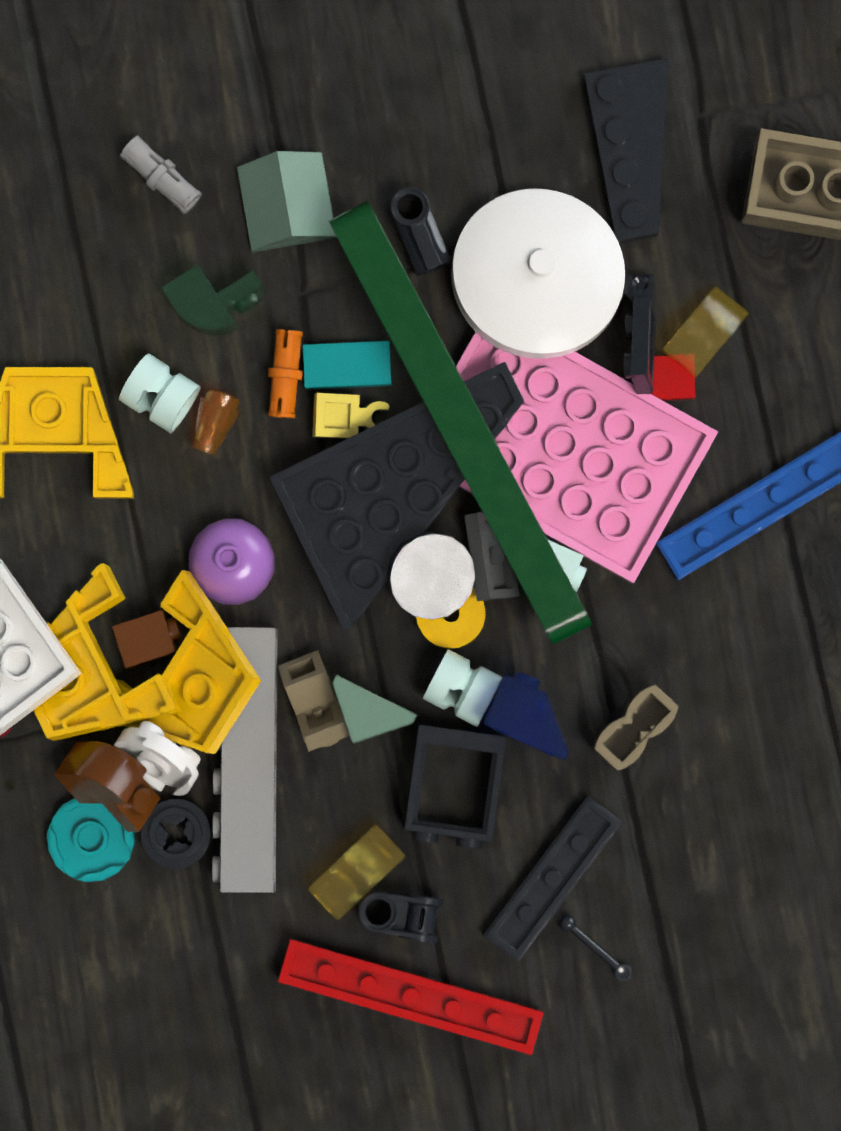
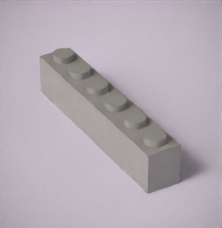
(249, 778)

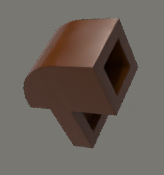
(110, 777)

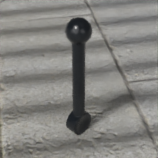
(622, 971)

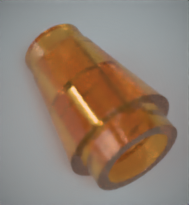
(214, 420)

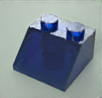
(526, 715)

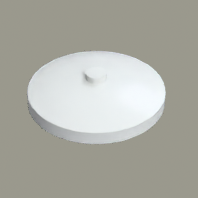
(537, 273)

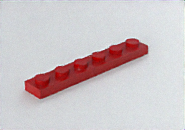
(411, 996)

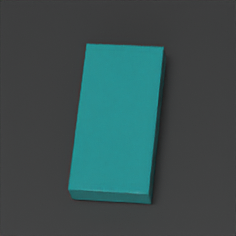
(347, 365)

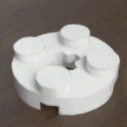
(161, 757)

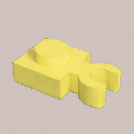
(340, 415)

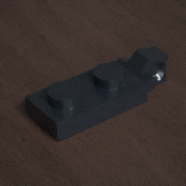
(641, 329)

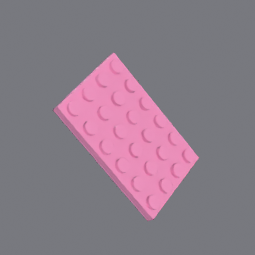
(594, 454)

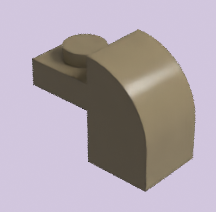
(314, 701)

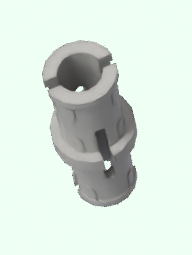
(160, 174)

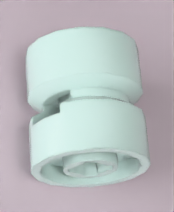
(159, 393)
(462, 687)

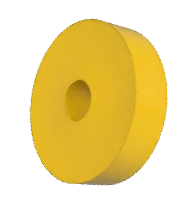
(456, 633)

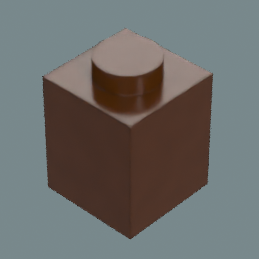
(147, 639)

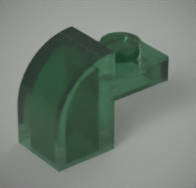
(207, 310)

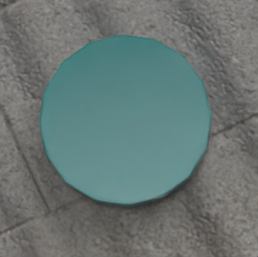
(88, 841)

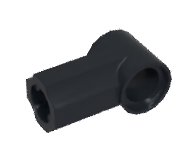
(421, 234)

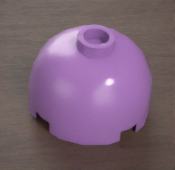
(232, 561)

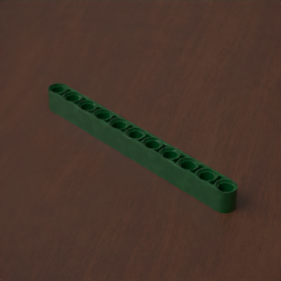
(460, 422)

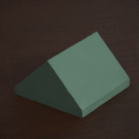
(286, 200)
(368, 713)

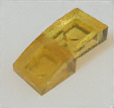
(705, 332)
(356, 872)

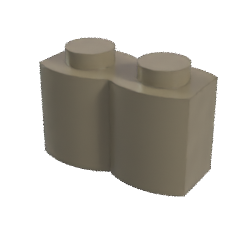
(643, 717)

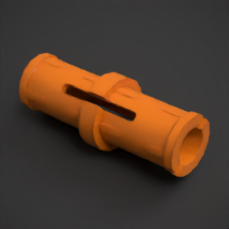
(285, 373)

